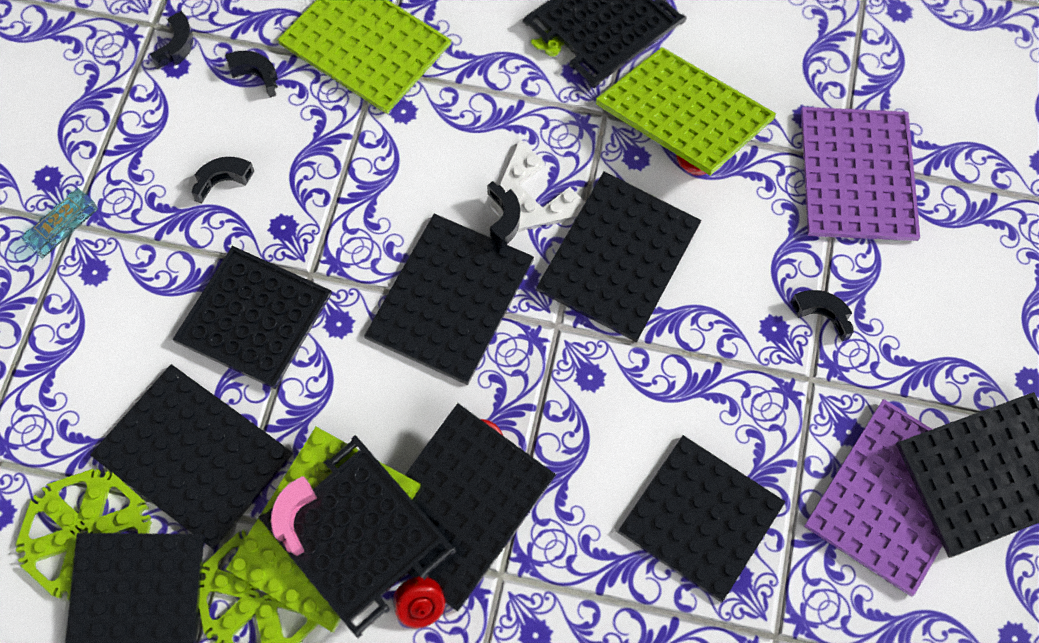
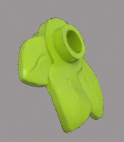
(552, 48)

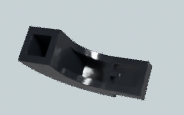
(180, 44)
(253, 63)
(220, 170)
(507, 226)
(825, 304)

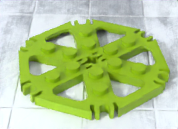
(69, 520)
(245, 607)

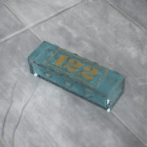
(59, 223)

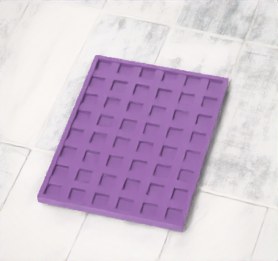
(859, 174)
(875, 507)

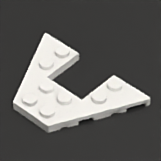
(521, 168)

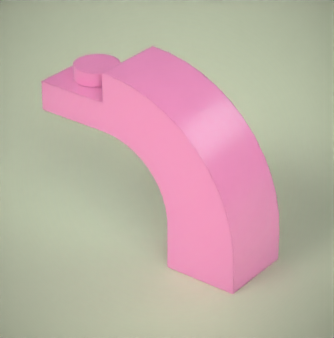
(284, 511)

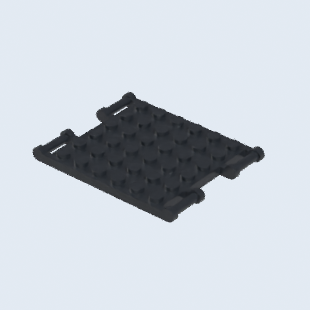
(604, 31)
(361, 536)

